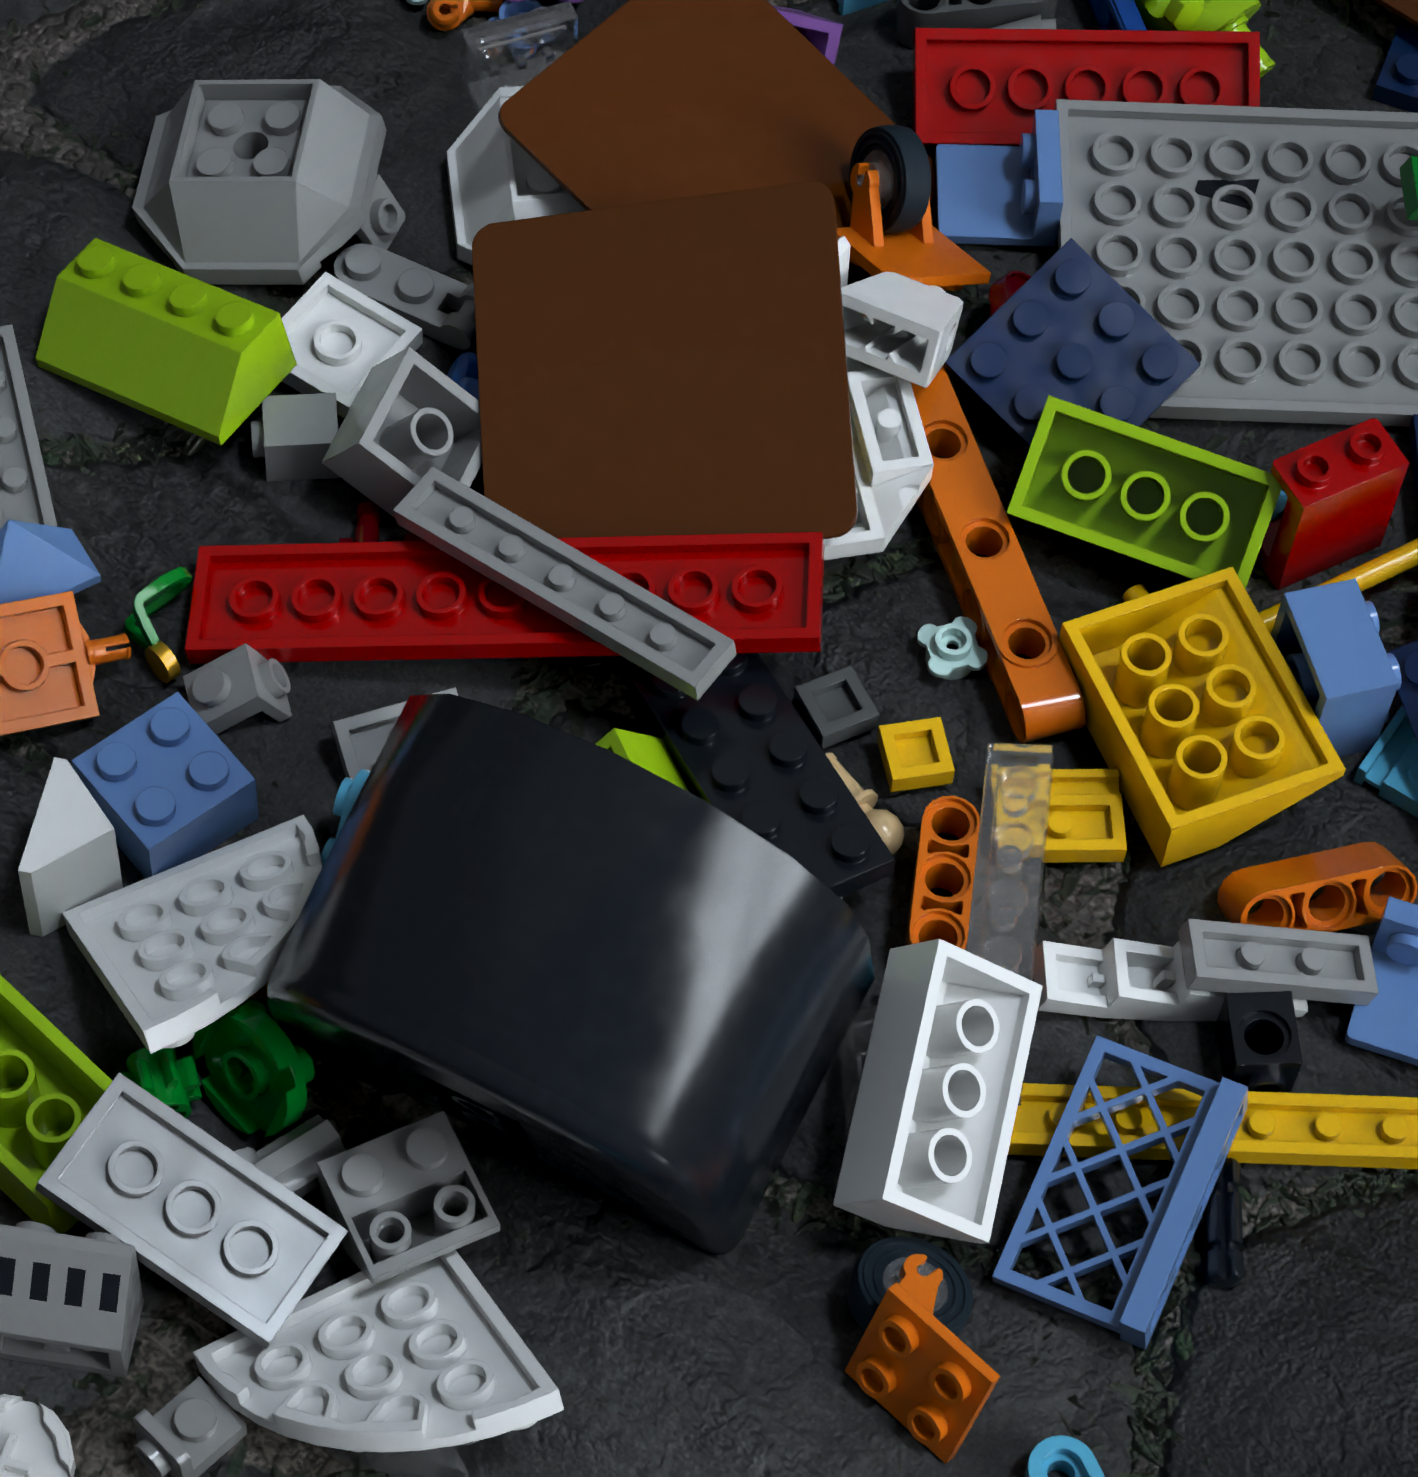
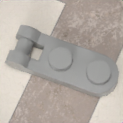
(411, 292)

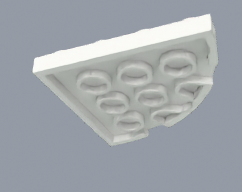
(200, 933)
(387, 1366)

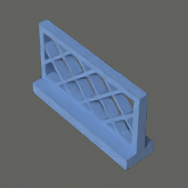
(1175, 1215)

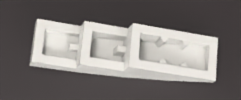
(1124, 983)

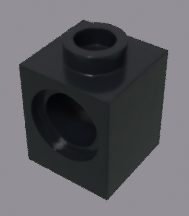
(1264, 1020)

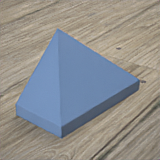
(42, 562)

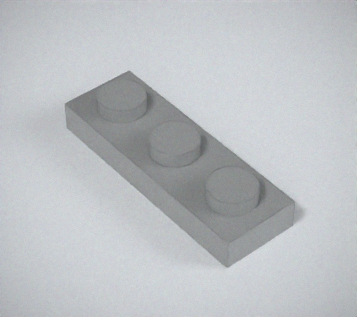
(1277, 959)

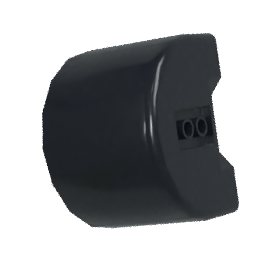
(575, 964)

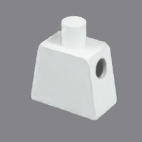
(905, 325)

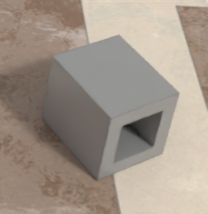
(296, 436)

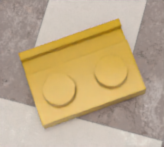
(1085, 817)

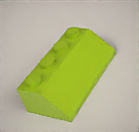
(162, 341)

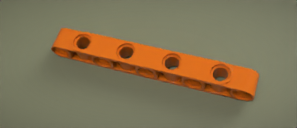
(997, 589)

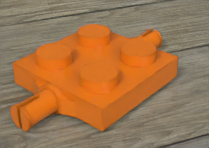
(49, 664)

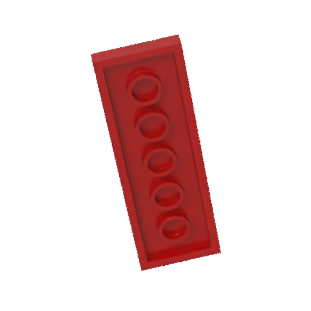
(988, 82)

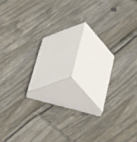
(67, 853)

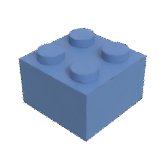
(1339, 661)
(168, 787)

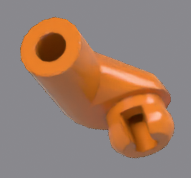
(449, 14)

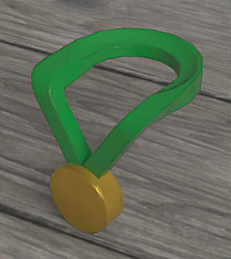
(157, 654)

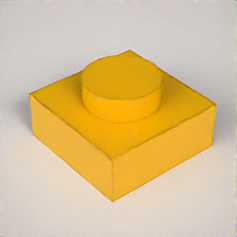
(915, 754)

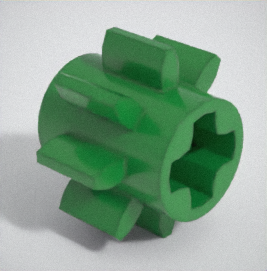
(166, 1077)

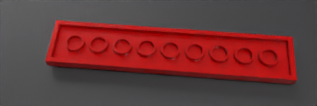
(427, 605)

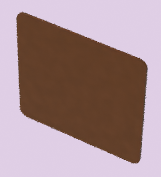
(692, 106)
(668, 367)

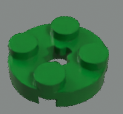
(253, 1070)

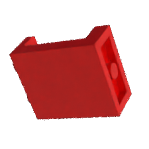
(1335, 503)

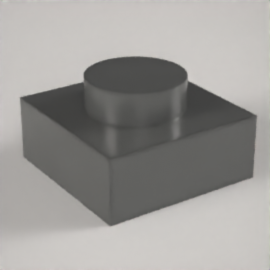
(836, 707)

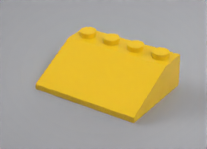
(1197, 713)

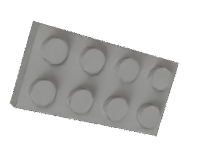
(192, 1210)

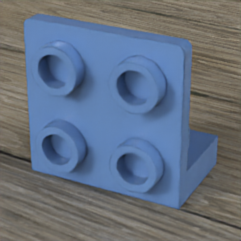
(1002, 190)
(1391, 1018)

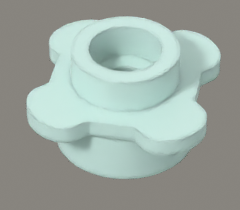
(947, 662)

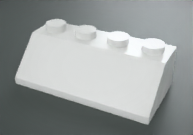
(938, 1093)

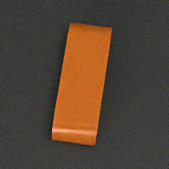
(944, 866)
(1344, 901)

